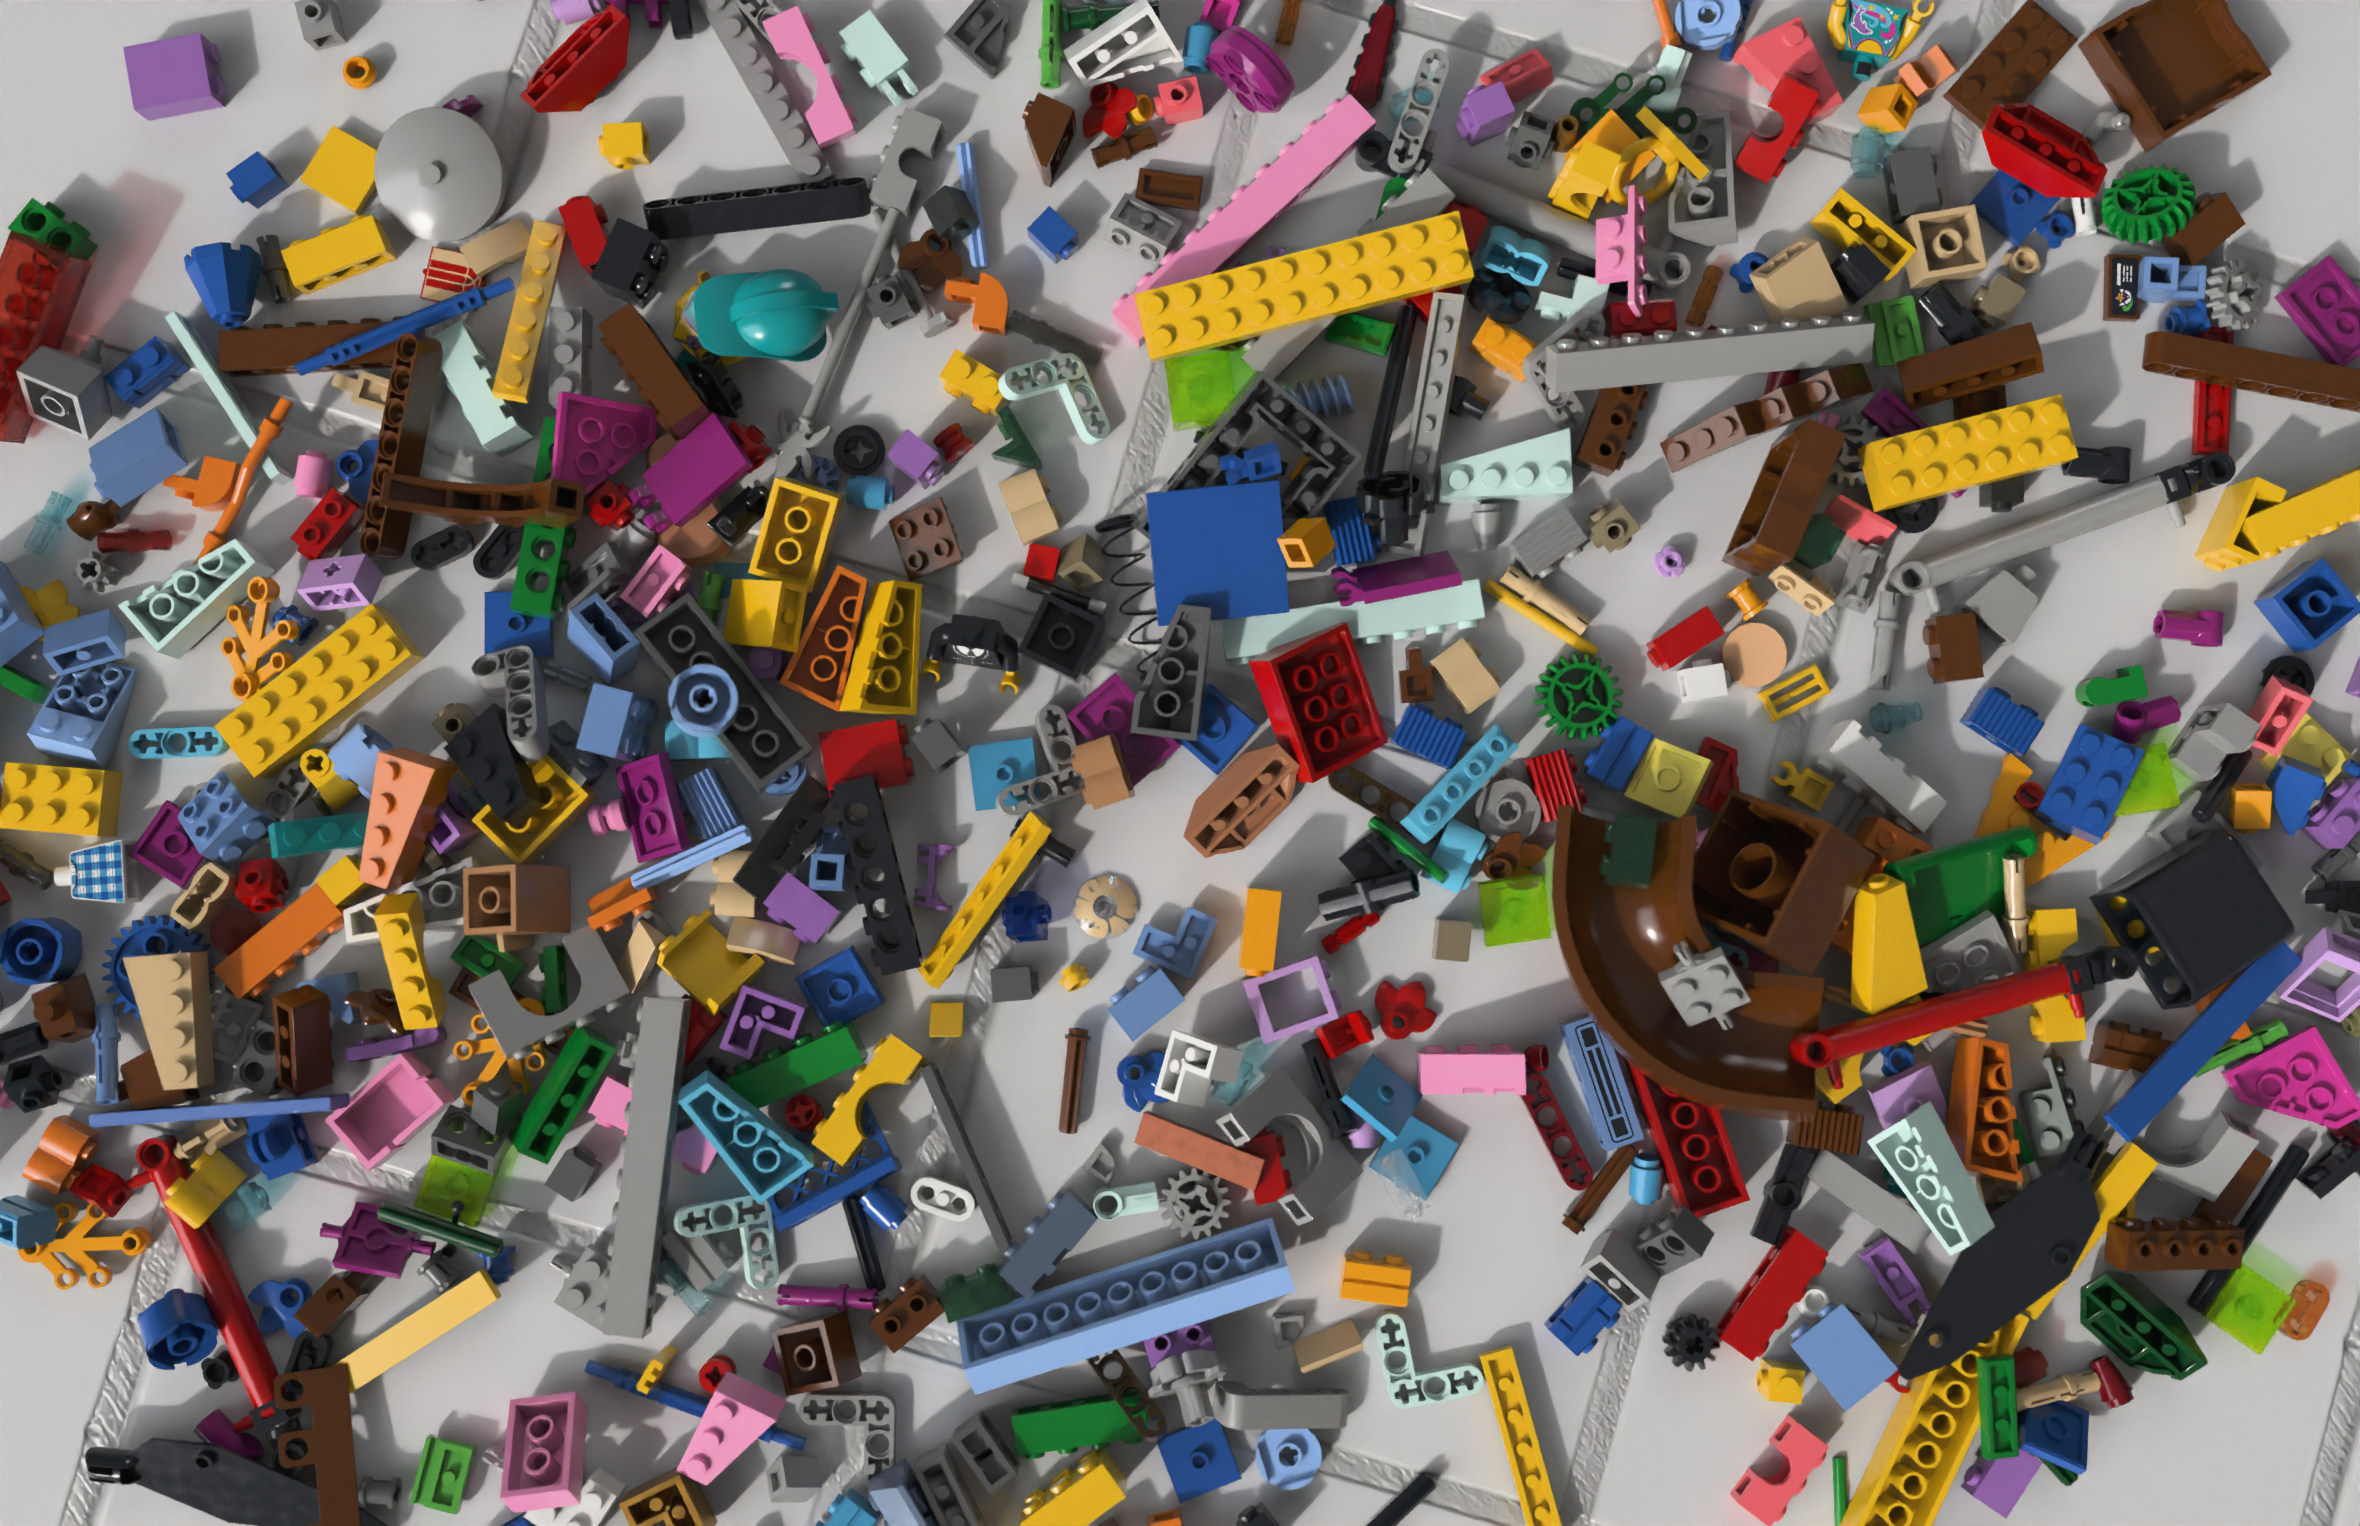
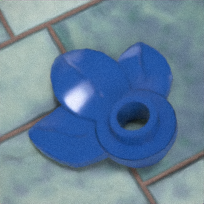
(359, 480)
(1142, 1087)
(280, 1305)

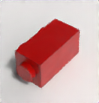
(586, 229)
(328, 526)
(1684, 639)
(1274, 1179)

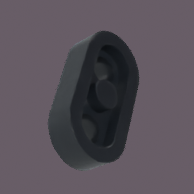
(498, 547)
(306, 1357)

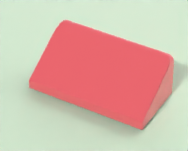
(1521, 75)
(1859, 521)

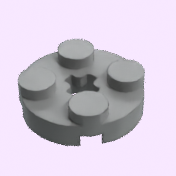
(1496, 795)

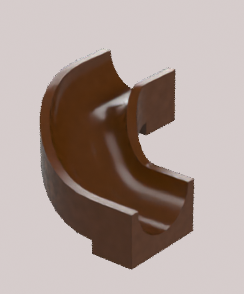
(1625, 936)

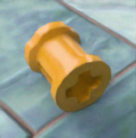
(1746, 599)

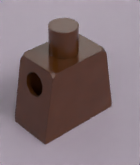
(66, 1009)
(144, 1088)
(327, 1309)

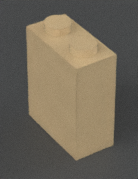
(1799, 283)

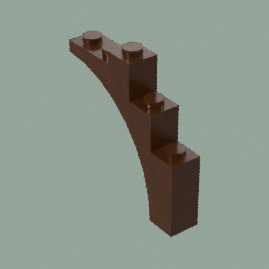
(1776, 409)
(543, 503)

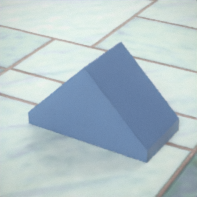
(337, 989)

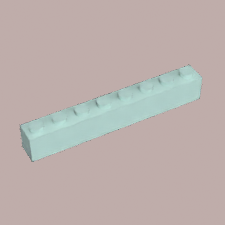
(1400, 617)

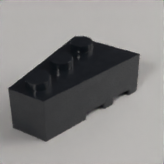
(496, 767)

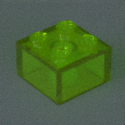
(1198, 389)

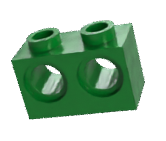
(56, 230)

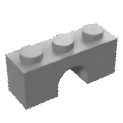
(913, 136)
(568, 338)

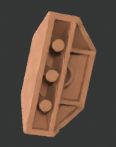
(1242, 801)

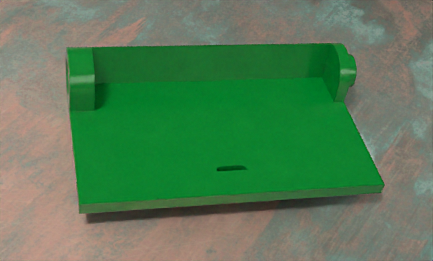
(1959, 880)

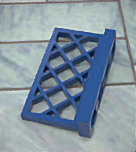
(841, 1188)

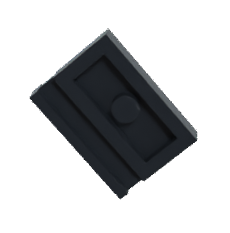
(2331, 1167)

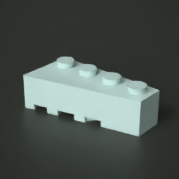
(471, 380)
(1516, 472)
(196, 598)
(1933, 1177)

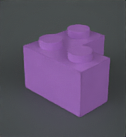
(760, 1011)

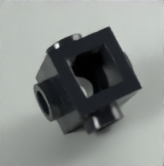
(32, 1084)

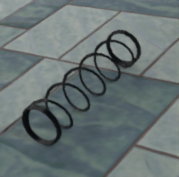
(1111, 524)

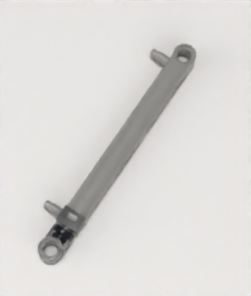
(1520, 209)
(2062, 524)

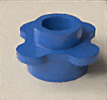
(2064, 225)
(1889, 1054)

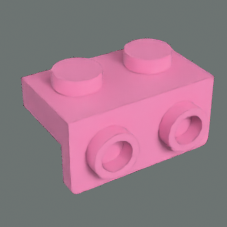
(657, 582)

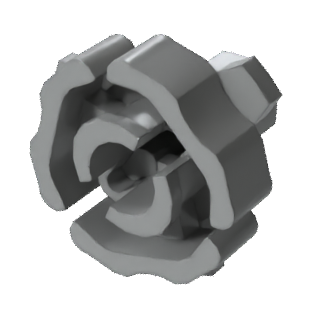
(1188, 1381)

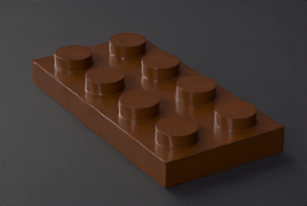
(2011, 63)

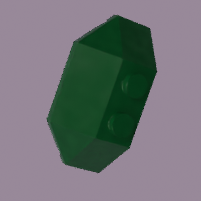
(2138, 1326)

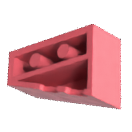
(1792, 51)

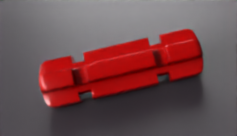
(1349, 932)

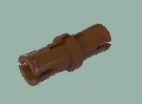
(1124, 147)

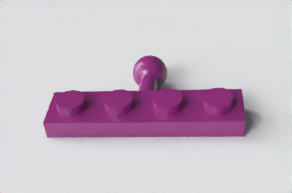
(1894, 418)

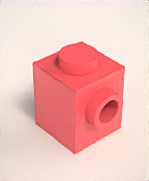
(1179, 101)

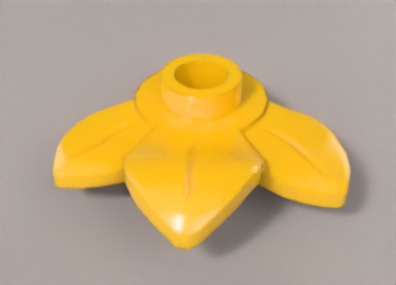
(50, 604)

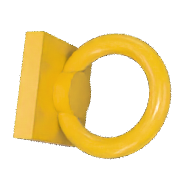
(1667, 147)

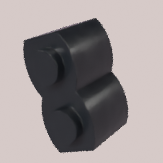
(1858, 272)

